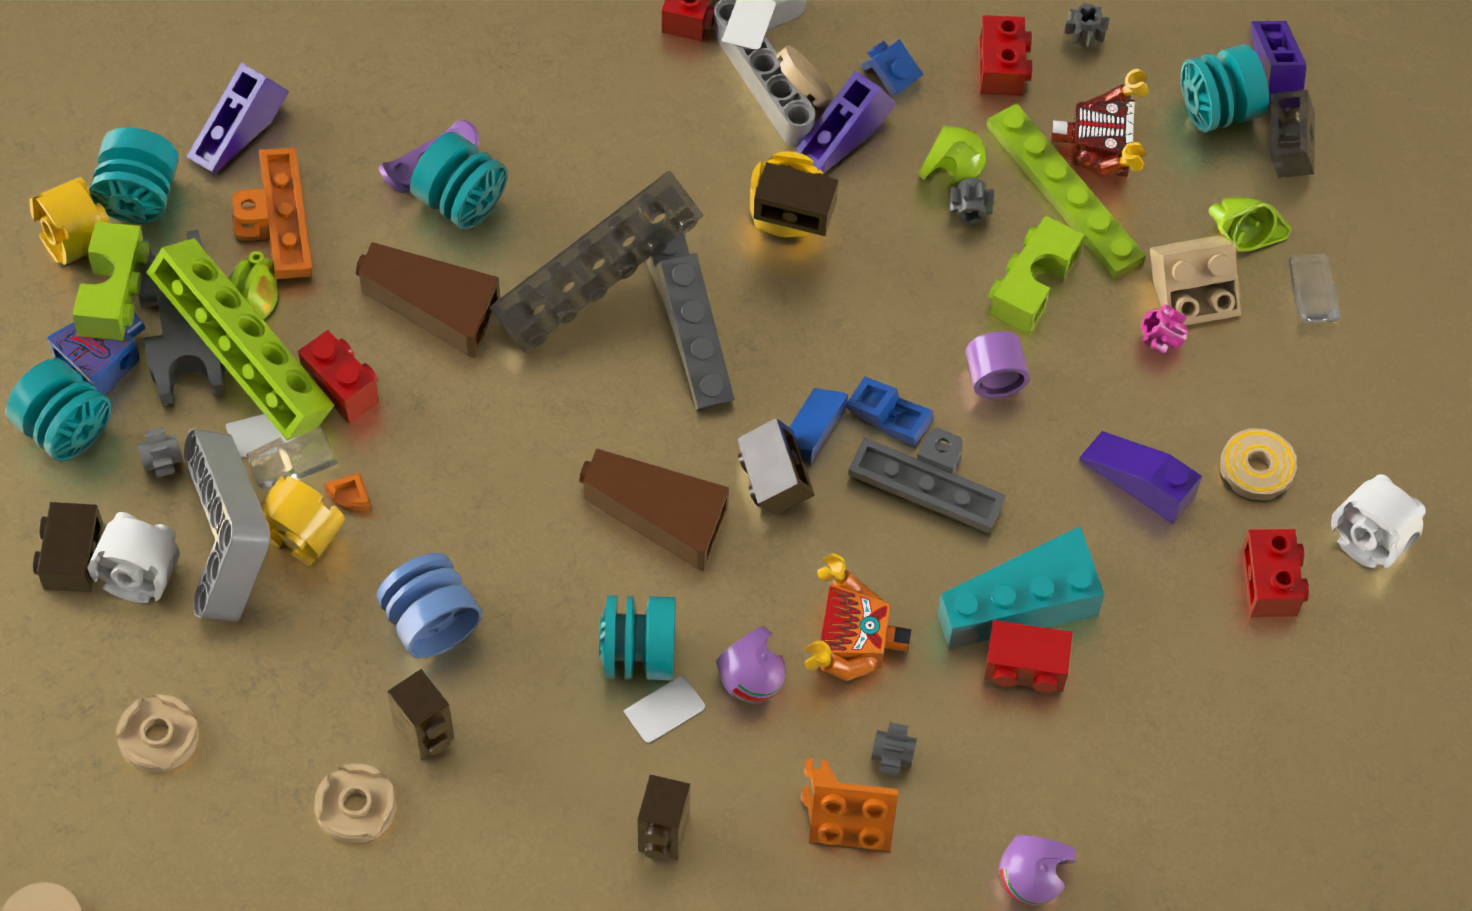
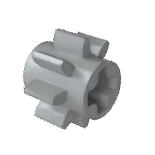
(160, 452)

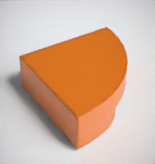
(348, 493)

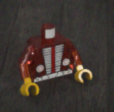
(1104, 130)

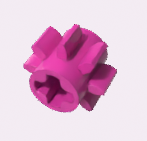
(1164, 329)

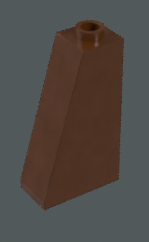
(431, 294)
(658, 503)

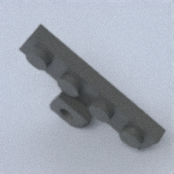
(929, 479)

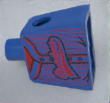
(96, 359)

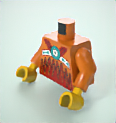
(853, 626)

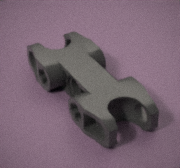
(180, 347)

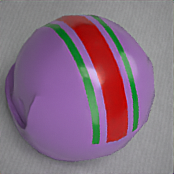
(751, 669)
(1029, 869)

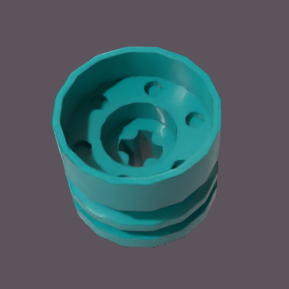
(1224, 88)
(134, 174)
(458, 180)
(58, 409)
(639, 637)

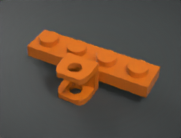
(276, 214)

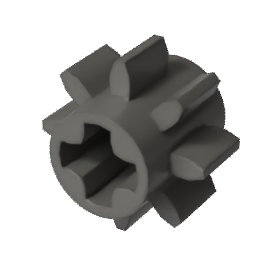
(1086, 25)
(971, 201)
(894, 748)

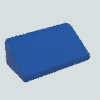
(817, 420)

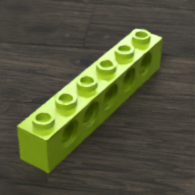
(240, 338)

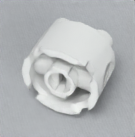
(1378, 522)
(134, 558)

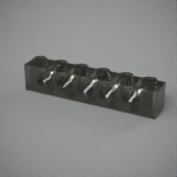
(577, 261)

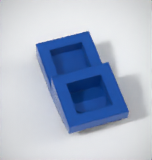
(884, 410)

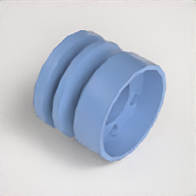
(429, 605)

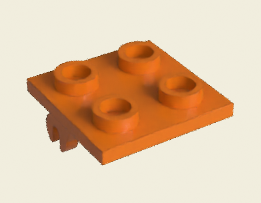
(848, 812)

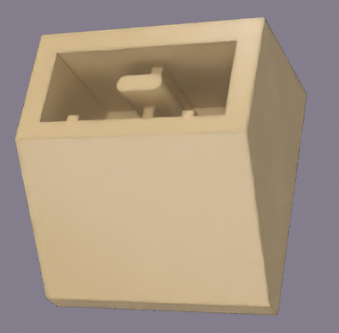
(1197, 278)

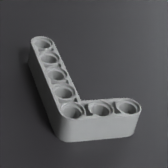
(764, 74)
(235, 520)

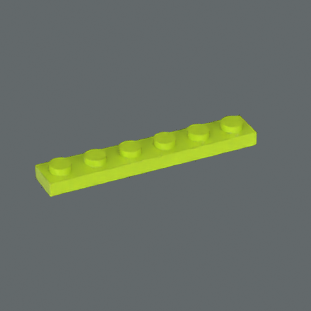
(1066, 191)

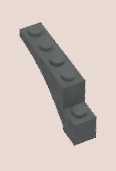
(692, 322)

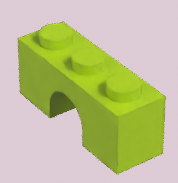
(1047, 250)
(107, 307)

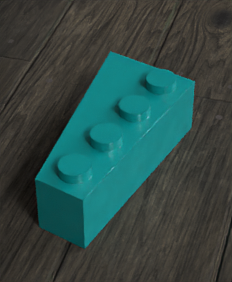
(1034, 589)

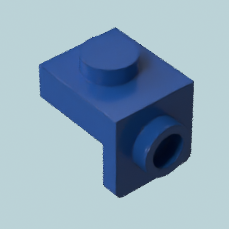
(893, 66)

